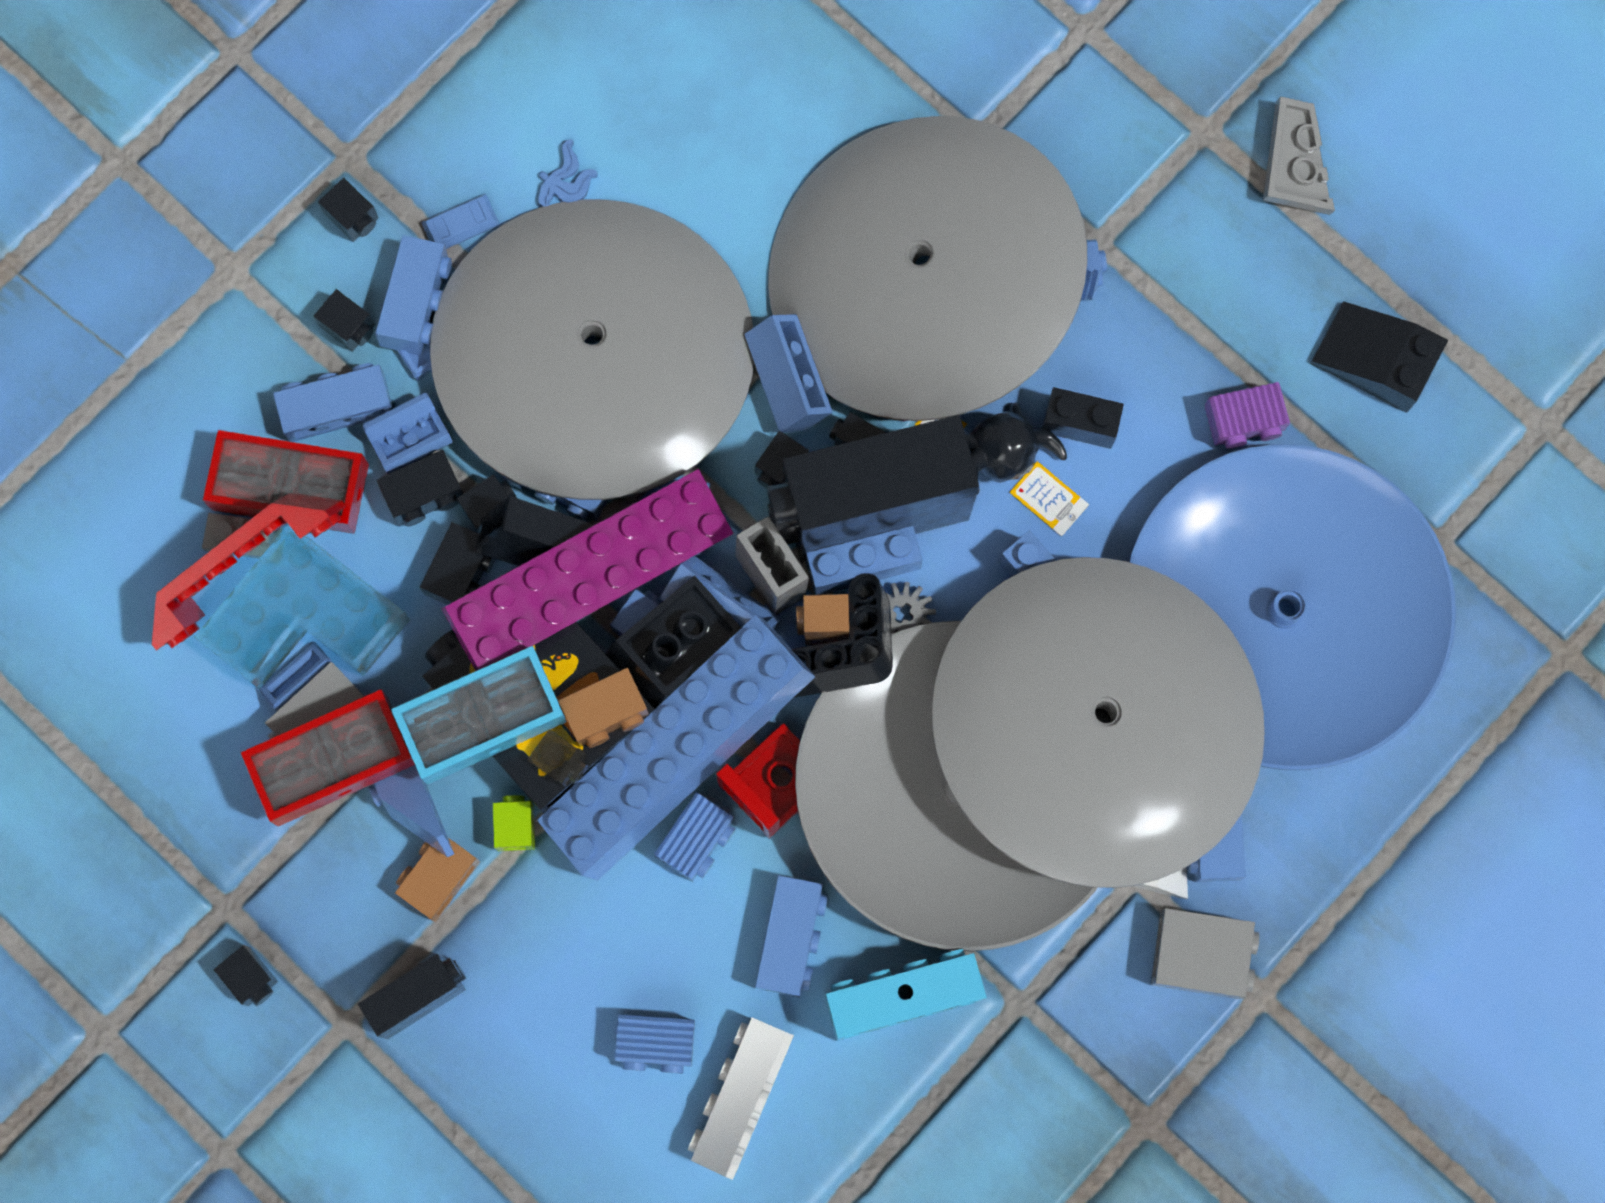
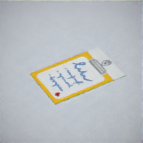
(1049, 498)

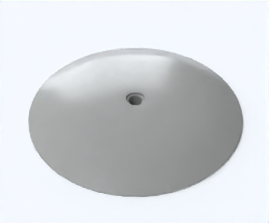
(969, 319)
(579, 413)
(1081, 793)
(893, 828)

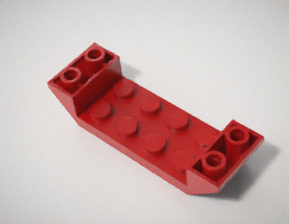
(176, 610)

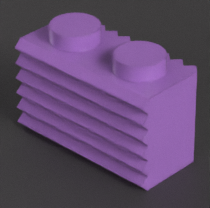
(1247, 415)

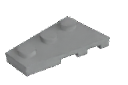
(1294, 161)

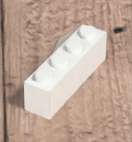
(741, 1098)

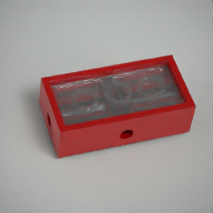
(257, 470)
(327, 758)

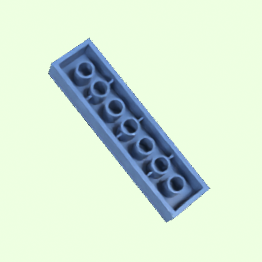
(675, 748)

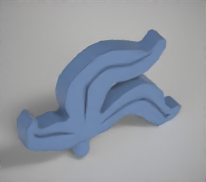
(563, 190)

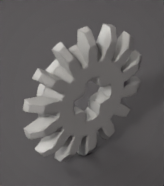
(917, 605)

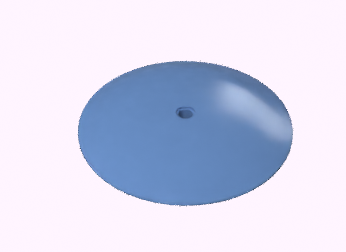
(1351, 561)

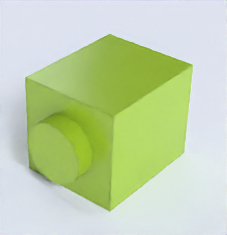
(513, 824)

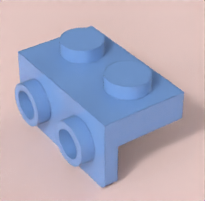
(407, 433)

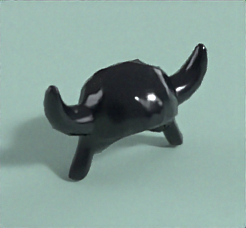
(1007, 445)

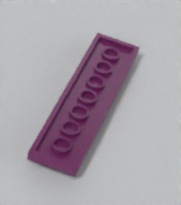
(587, 571)

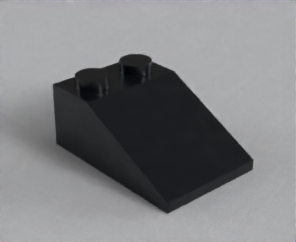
(1380, 354)
(673, 641)

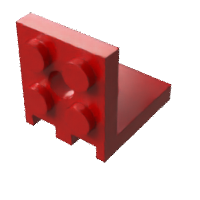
(752, 786)

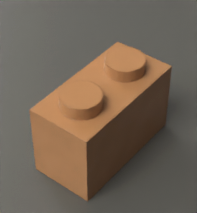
(823, 618)
(604, 708)
(435, 879)

